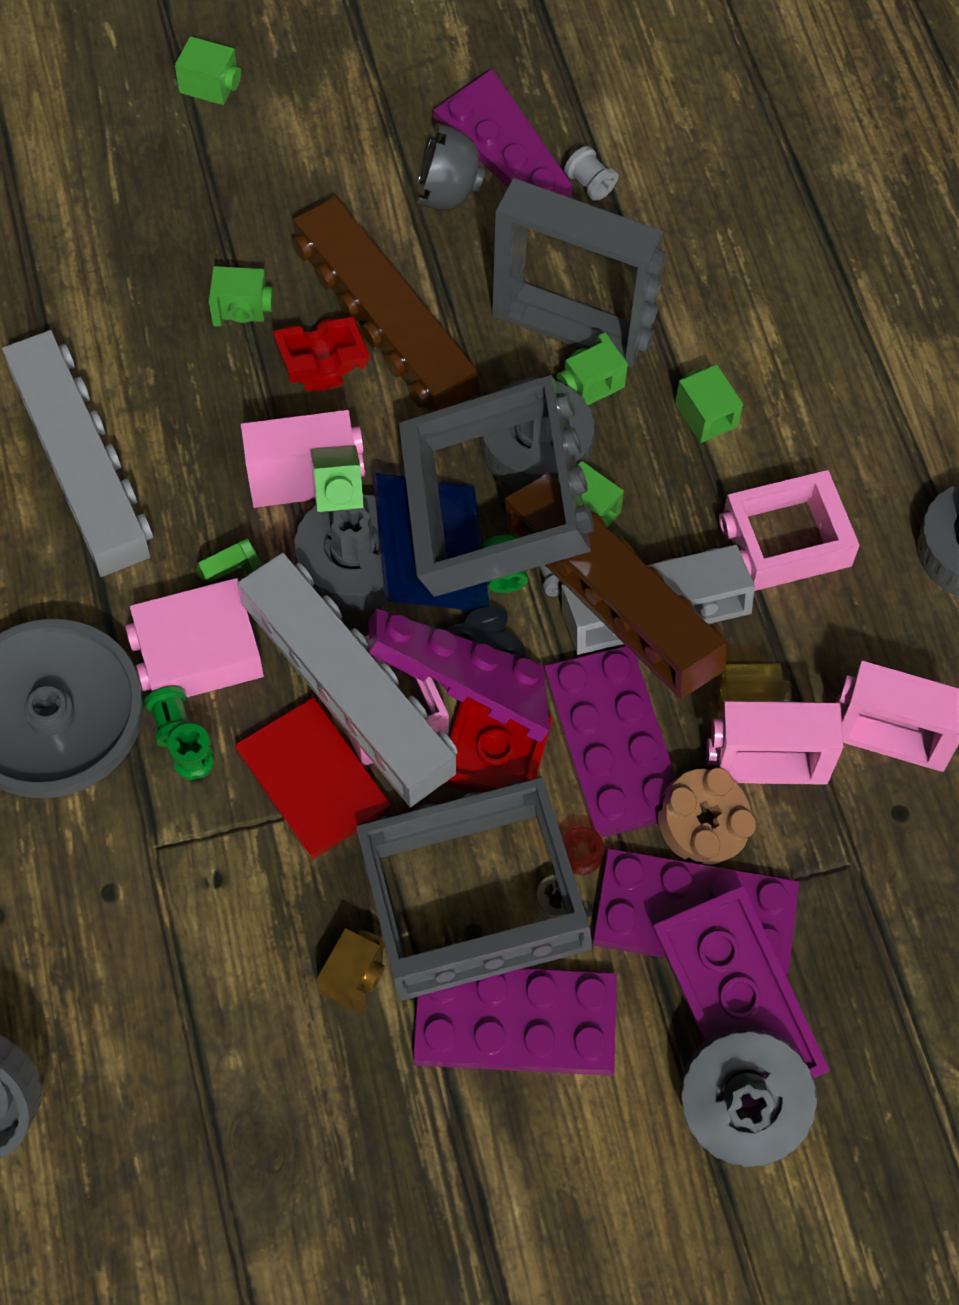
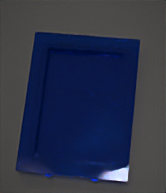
(397, 548)

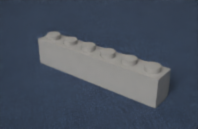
(77, 454)
(348, 679)

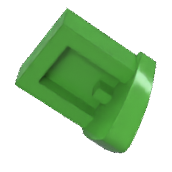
(228, 561)

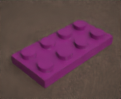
(611, 739)
(650, 889)
(734, 975)
(521, 1023)

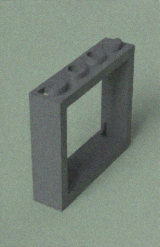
(586, 227)
(469, 421)
(492, 953)

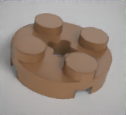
(730, 813)

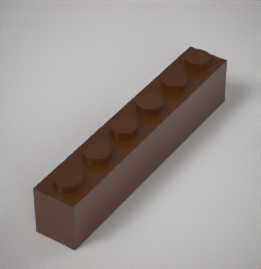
(384, 307)
(625, 594)

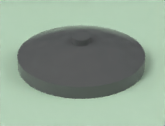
(64, 707)

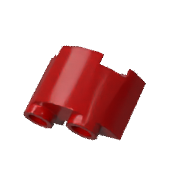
(321, 356)

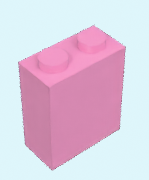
(280, 454)
(195, 640)

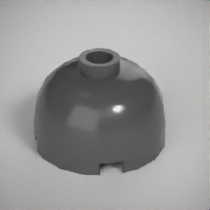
(449, 170)

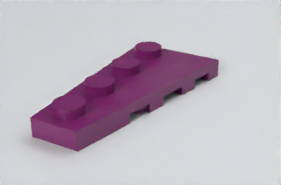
(502, 135)
(464, 668)

